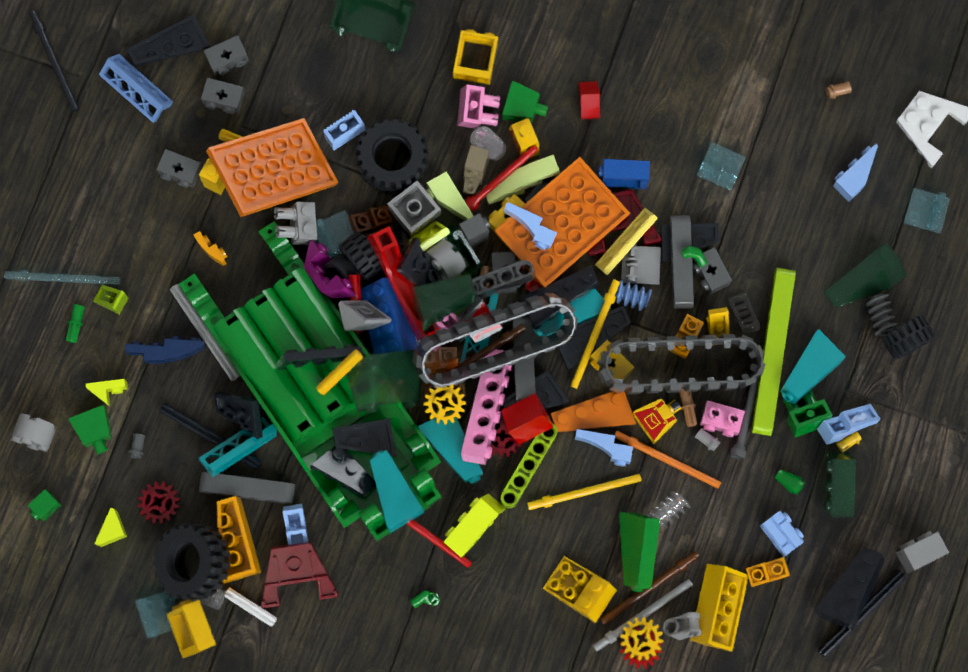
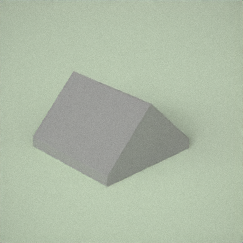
(361, 315)

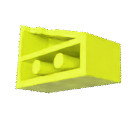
(473, 524)

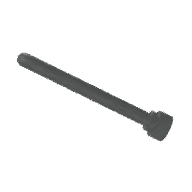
(739, 450)

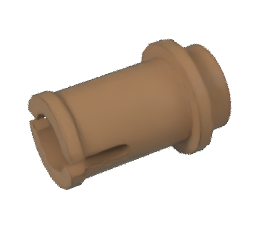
(837, 90)

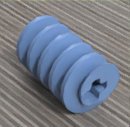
(632, 295)

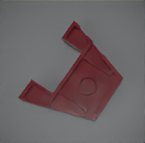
(633, 205)
(295, 565)

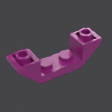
(315, 260)

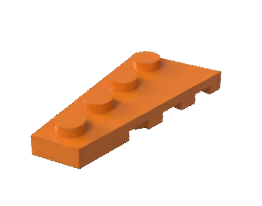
(600, 412)

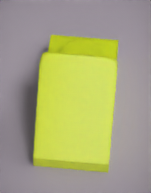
(102, 389)

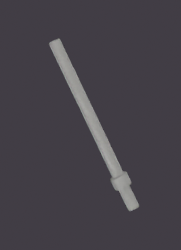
(611, 636)

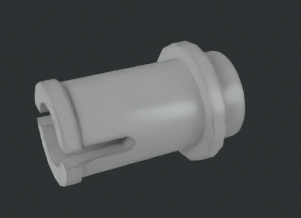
(707, 439)

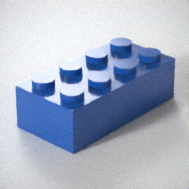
(398, 333)

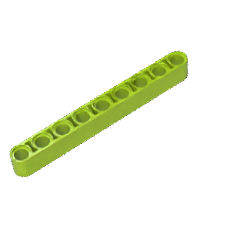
(774, 351)

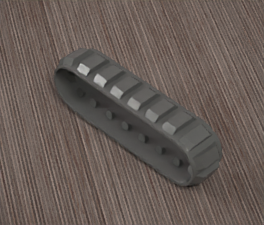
(755, 353)
(501, 359)

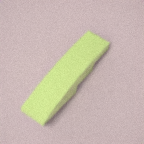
(524, 178)

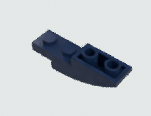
(173, 350)

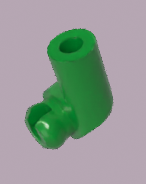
(694, 252)
(425, 597)

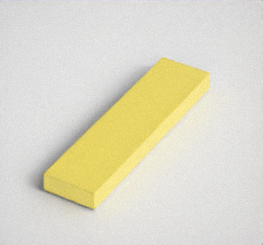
(626, 241)

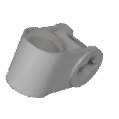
(683, 626)

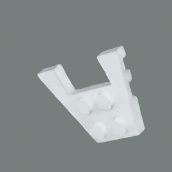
(924, 117)

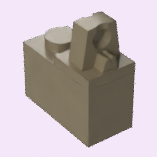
(475, 169)

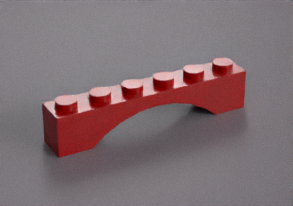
(389, 256)

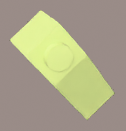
(446, 195)

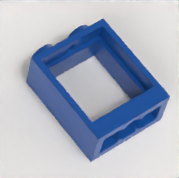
(624, 173)

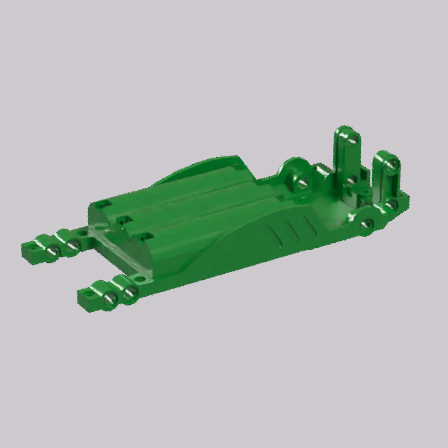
(301, 318)

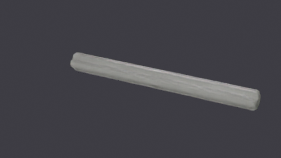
(204, 332)

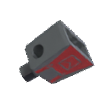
(475, 309)

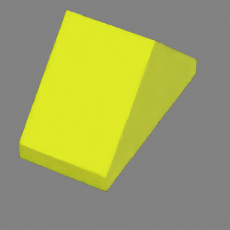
(111, 530)

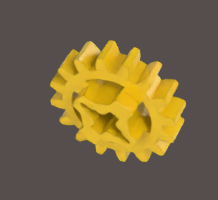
(440, 411)
(653, 645)

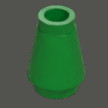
(790, 481)

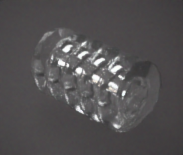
(485, 138)
(669, 509)

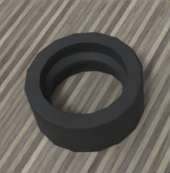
(339, 266)

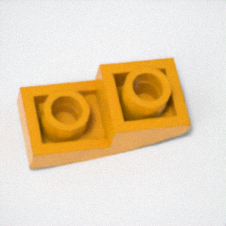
(216, 254)
(690, 327)
(768, 572)

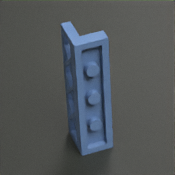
(136, 83)

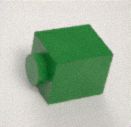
(43, 506)

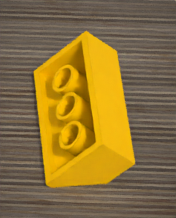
(720, 606)

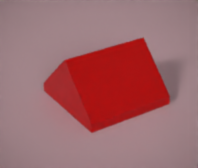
(526, 419)

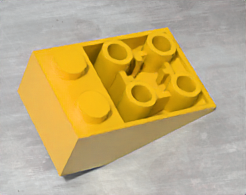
(580, 589)

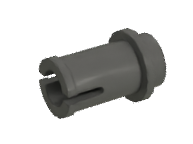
(137, 446)

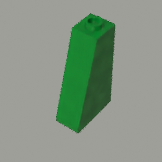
(639, 548)

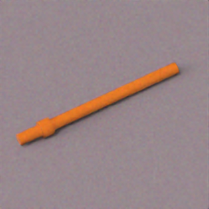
(633, 441)

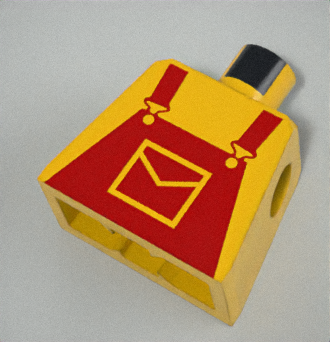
(524, 136)
(656, 418)

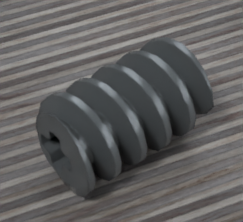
(880, 314)

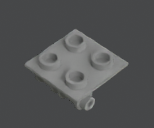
(641, 265)

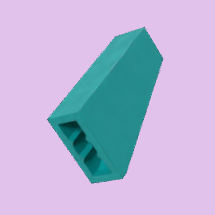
(585, 309)
(813, 366)
(448, 443)
(394, 493)

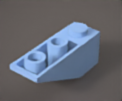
(855, 178)

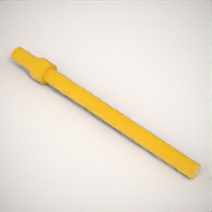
(609, 299)
(547, 501)

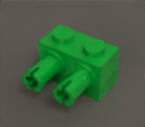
(809, 417)

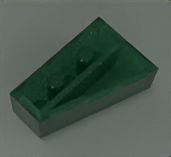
(442, 298)
(840, 484)

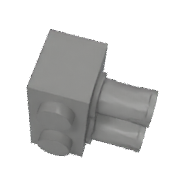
(302, 223)

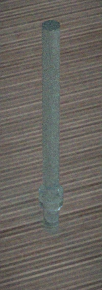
(25, 276)

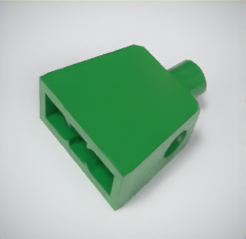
(522, 104)
(93, 428)

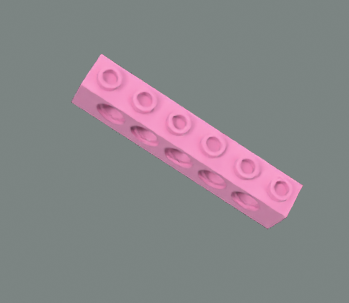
(481, 452)

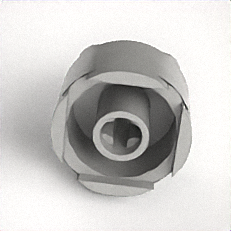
(446, 260)
(33, 432)

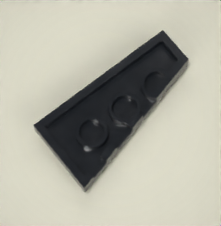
(614, 323)
(315, 356)

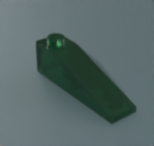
(874, 274)

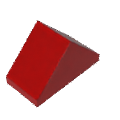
(589, 100)

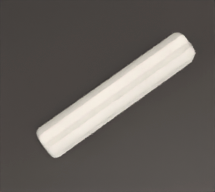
(250, 607)

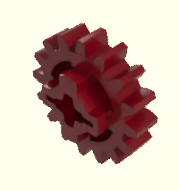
(501, 444)
(152, 507)

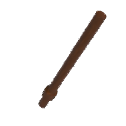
(507, 338)
(680, 565)

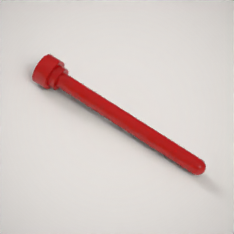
(473, 201)
(438, 542)

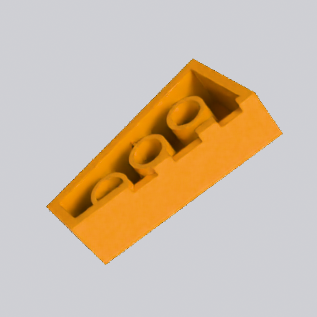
(236, 533)

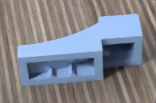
(541, 235)
(847, 422)
(619, 453)
(295, 524)

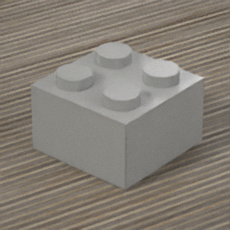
(414, 209)
(918, 554)

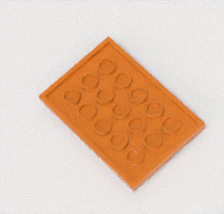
(272, 167)
(574, 207)

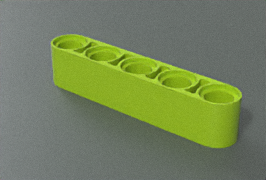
(525, 474)

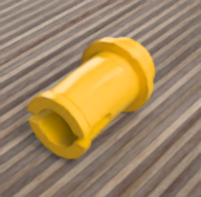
(848, 441)

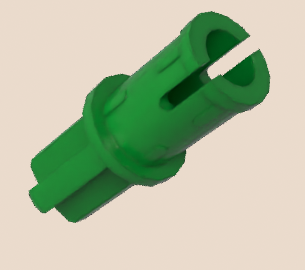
(75, 323)

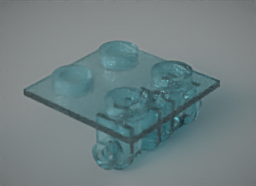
(721, 166)
(927, 210)
(333, 232)
(153, 613)

